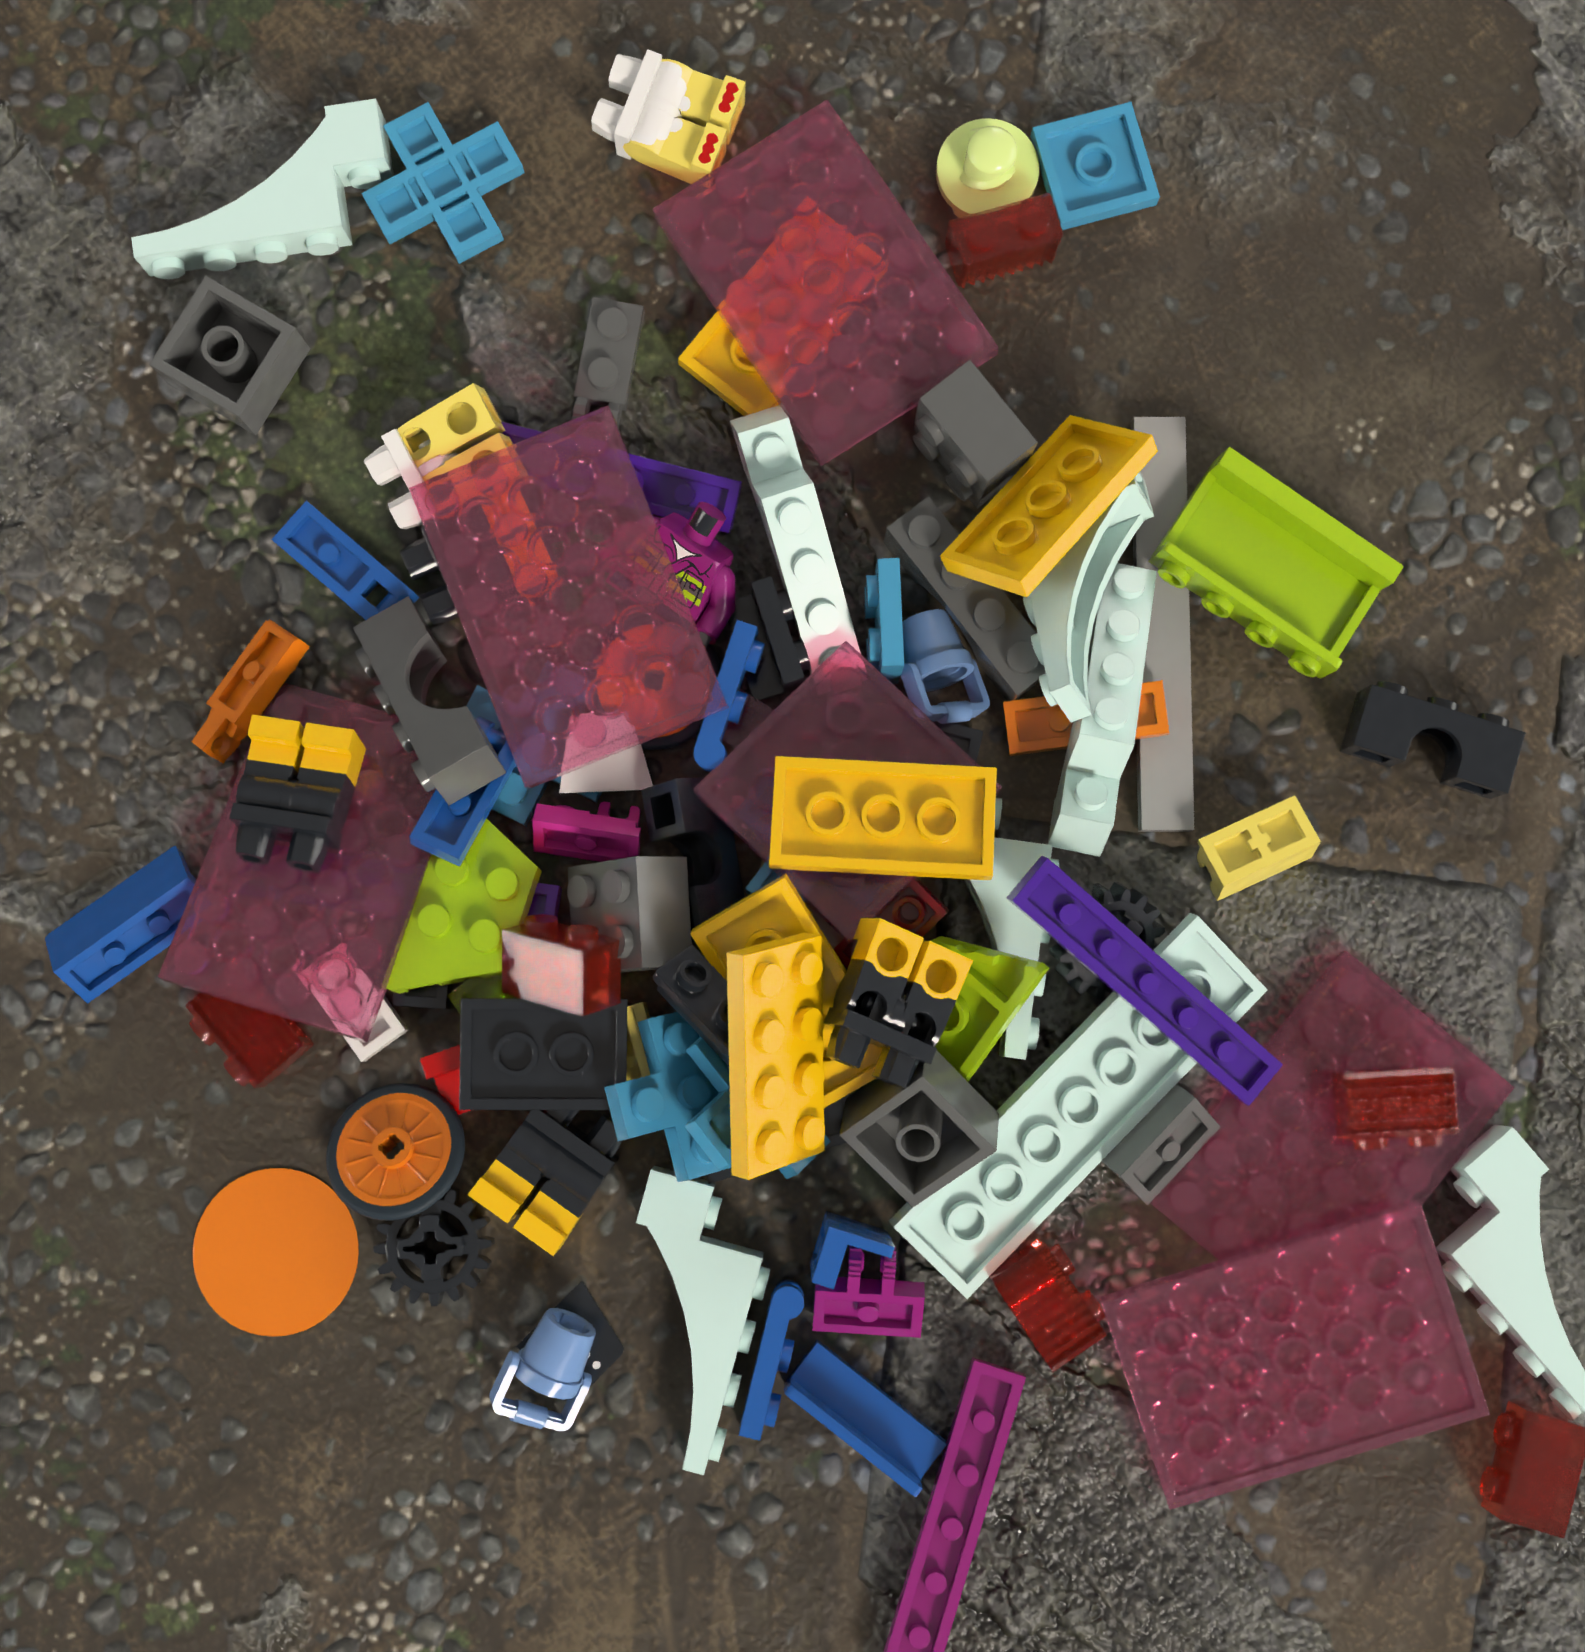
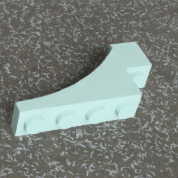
(289, 212)
(795, 531)
(1070, 595)
(1104, 740)
(1010, 928)
(1503, 1262)
(715, 1292)

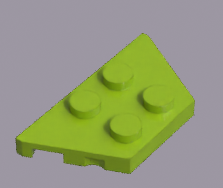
(462, 914)
(986, 1004)

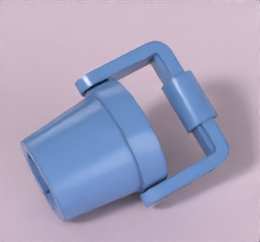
(937, 660)
(551, 1366)

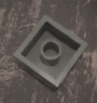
(230, 355)
(971, 435)
(637, 902)
(921, 1132)

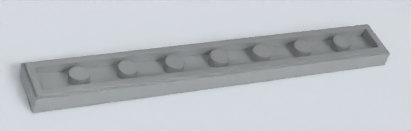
(1166, 761)

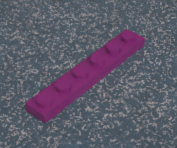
(956, 1509)

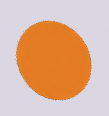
(275, 1252)

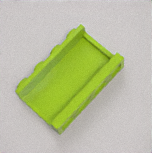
(1273, 564)

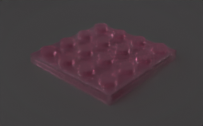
(835, 714)

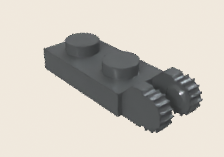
(608, 357)

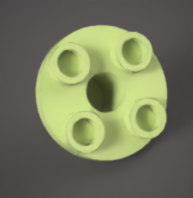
(986, 166)

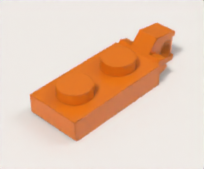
(248, 689)

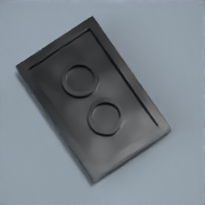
(539, 1056)

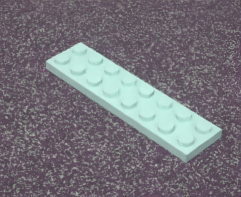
(1069, 1118)

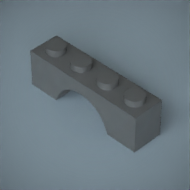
(982, 612)
(448, 742)

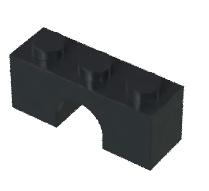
(1477, 750)
(708, 843)

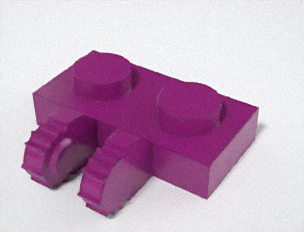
(870, 1304)

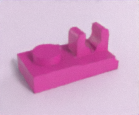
(585, 835)

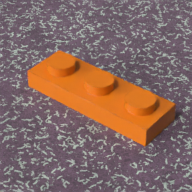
(1038, 727)

